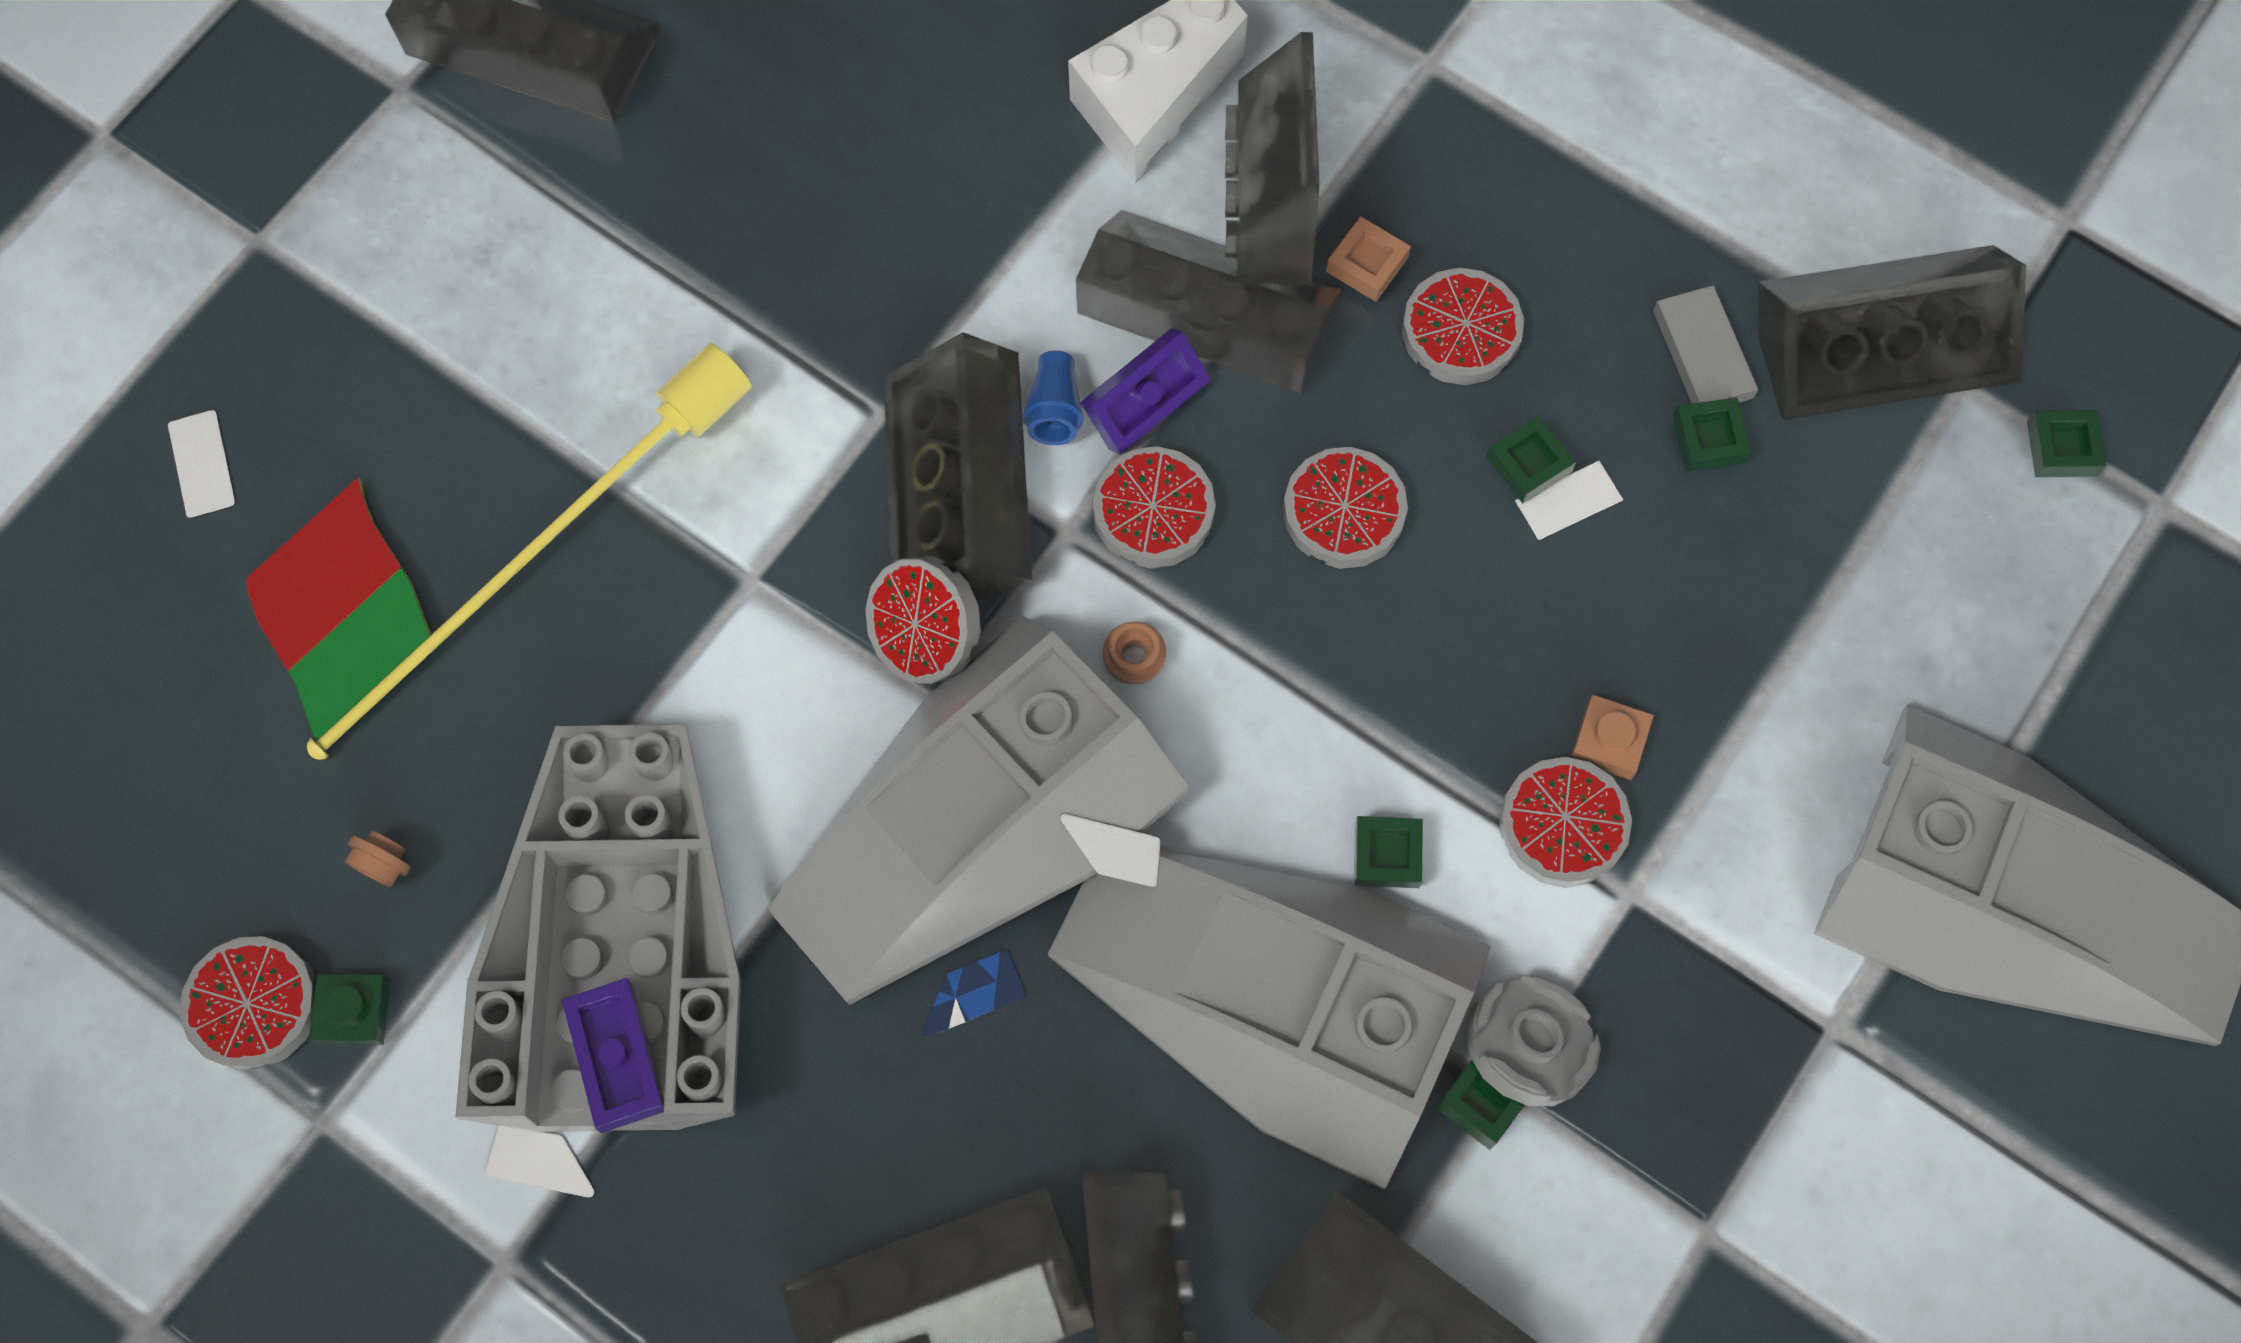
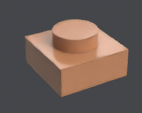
(1368, 259)
(1612, 736)

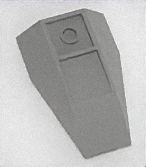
(967, 812)
(600, 889)
(2029, 894)
(1282, 997)

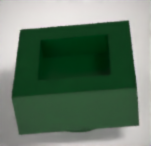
(1711, 434)
(2066, 443)
(1530, 459)
(1388, 852)
(350, 1009)
(1479, 1107)

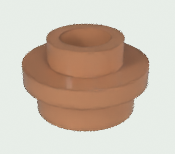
(1134, 635)
(377, 858)

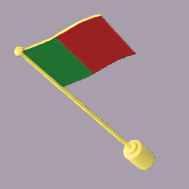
(350, 613)

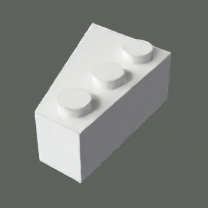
(1154, 74)

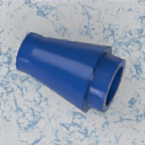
(1054, 404)

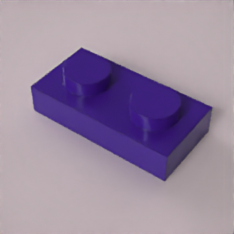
(1145, 391)
(614, 1055)

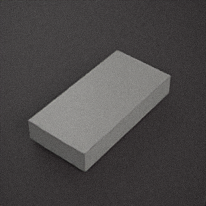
(1704, 347)

